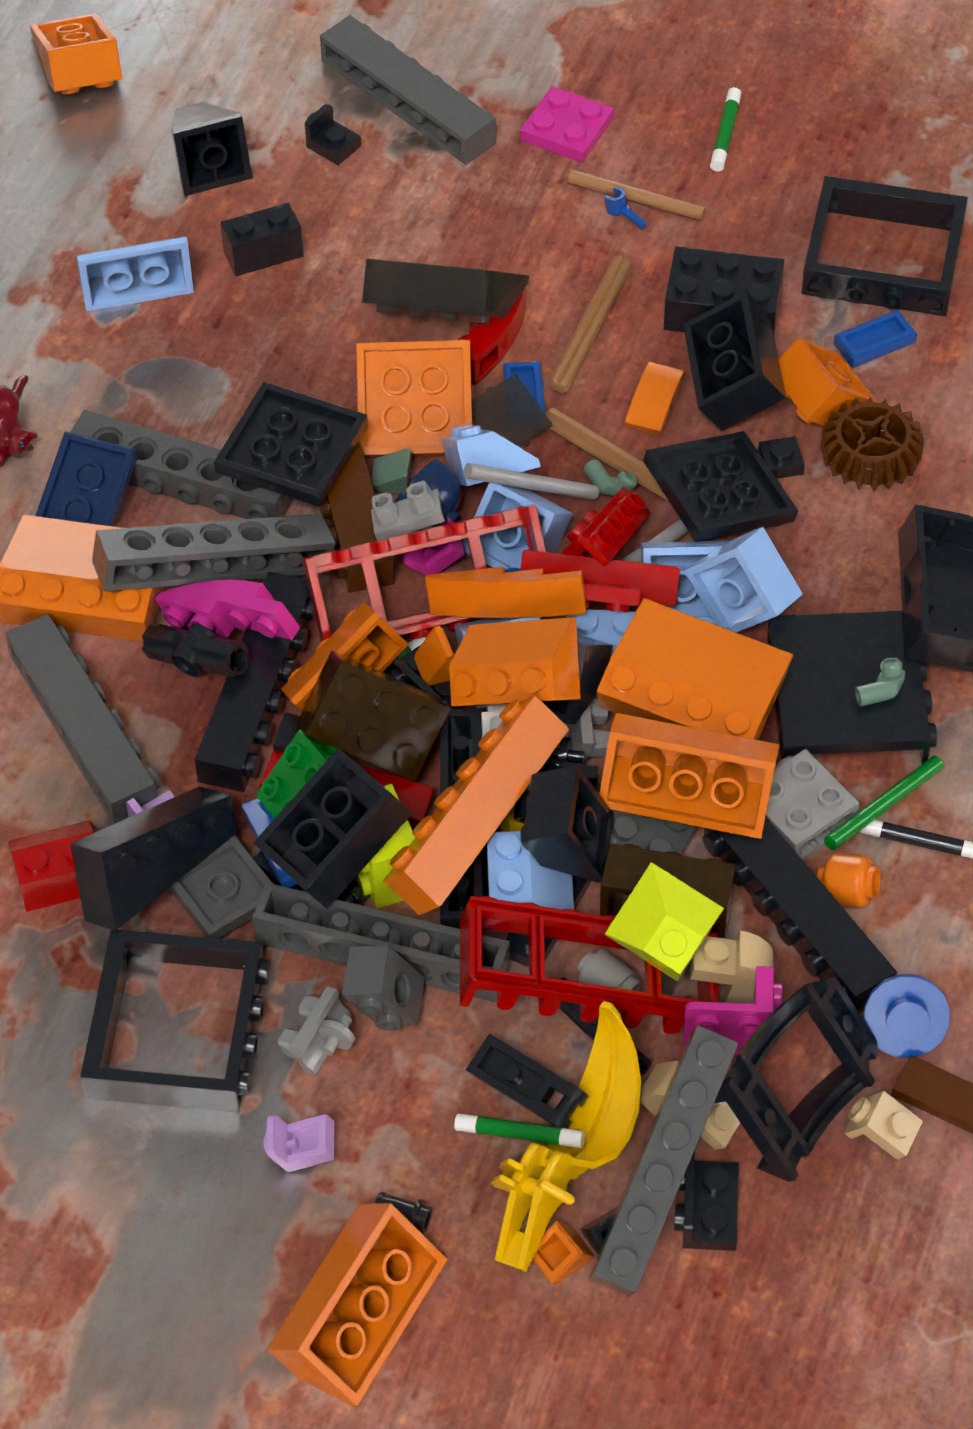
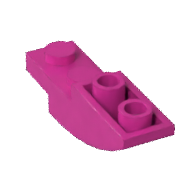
(226, 606)

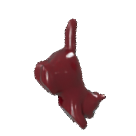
(13, 437)

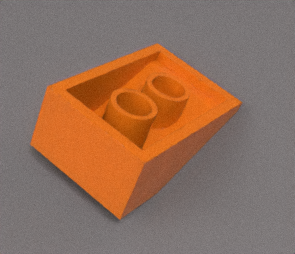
(77, 53)

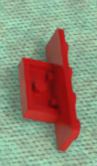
(609, 529)
(617, 583)

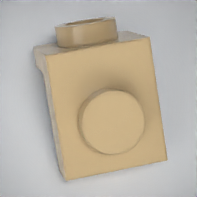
(884, 1123)

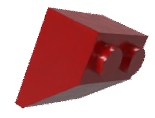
(47, 866)

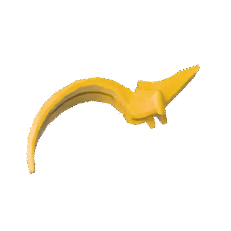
(544, 1171)

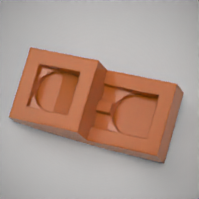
(654, 398)

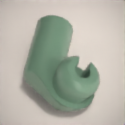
(609, 484)
(886, 685)

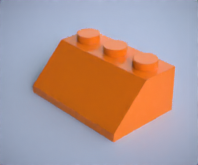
(361, 637)
(516, 662)

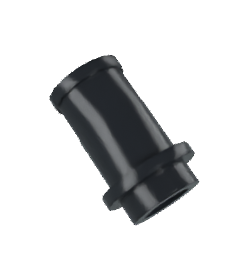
(416, 1213)

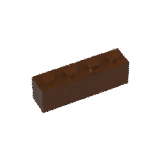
(350, 516)

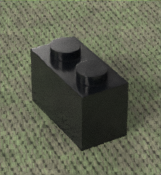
(262, 239)

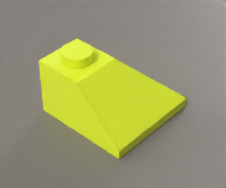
(664, 921)

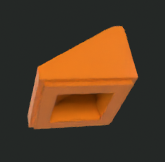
(434, 657)
(561, 1252)

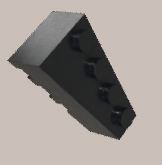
(147, 853)

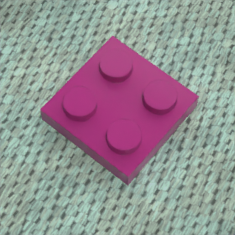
(567, 124)

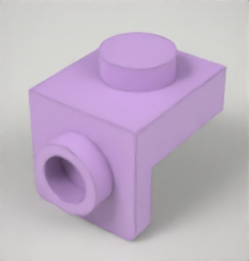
(300, 1142)

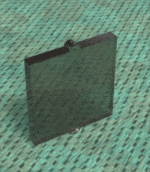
(510, 412)

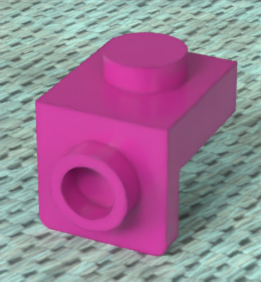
(434, 558)

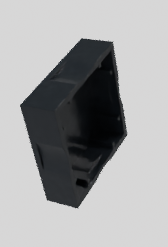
(937, 587)

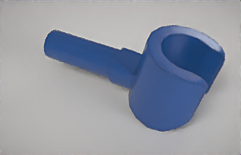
(618, 206)

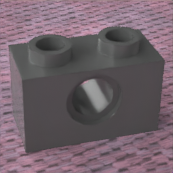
(383, 986)

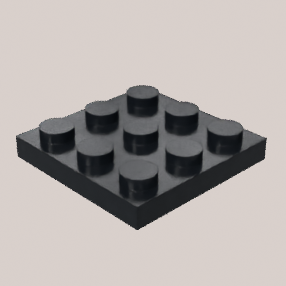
(291, 443)
(720, 486)

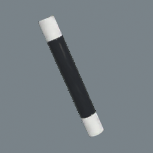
(919, 838)

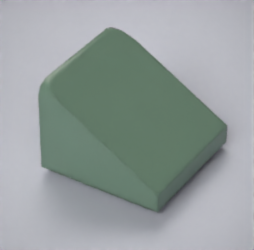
(392, 472)

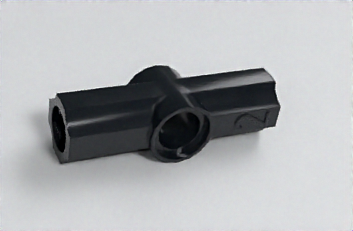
(196, 650)

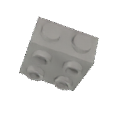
(807, 803)

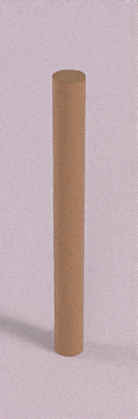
(638, 195)

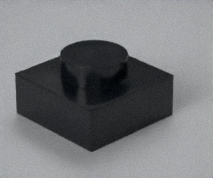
(782, 456)

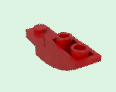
(493, 340)

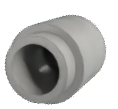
(607, 970)

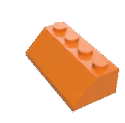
(688, 775)
(358, 1303)

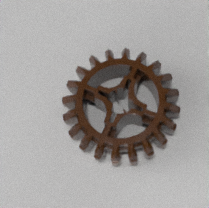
(872, 443)

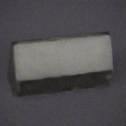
(441, 289)

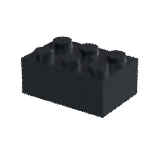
(709, 278)
(734, 361)
(332, 828)

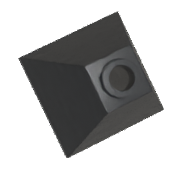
(210, 147)

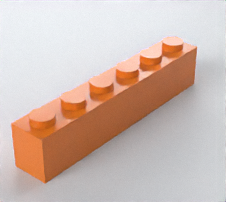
(475, 805)

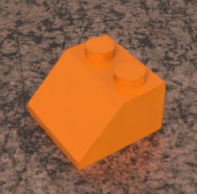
(819, 381)

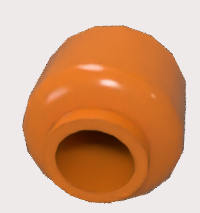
(851, 879)

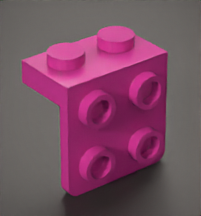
(736, 1020)

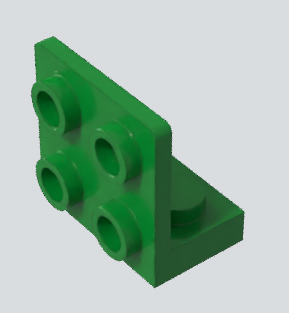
(293, 770)

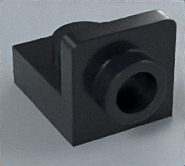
(329, 137)

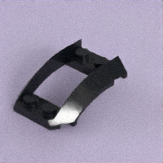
(789, 1137)

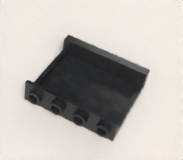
(818, 697)

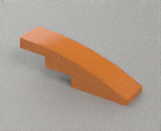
(506, 594)

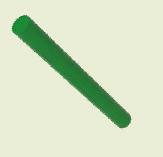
(883, 802)

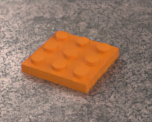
(412, 394)

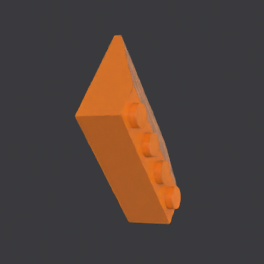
(53, 574)
(692, 674)

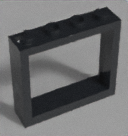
(891, 205)
(163, 1089)

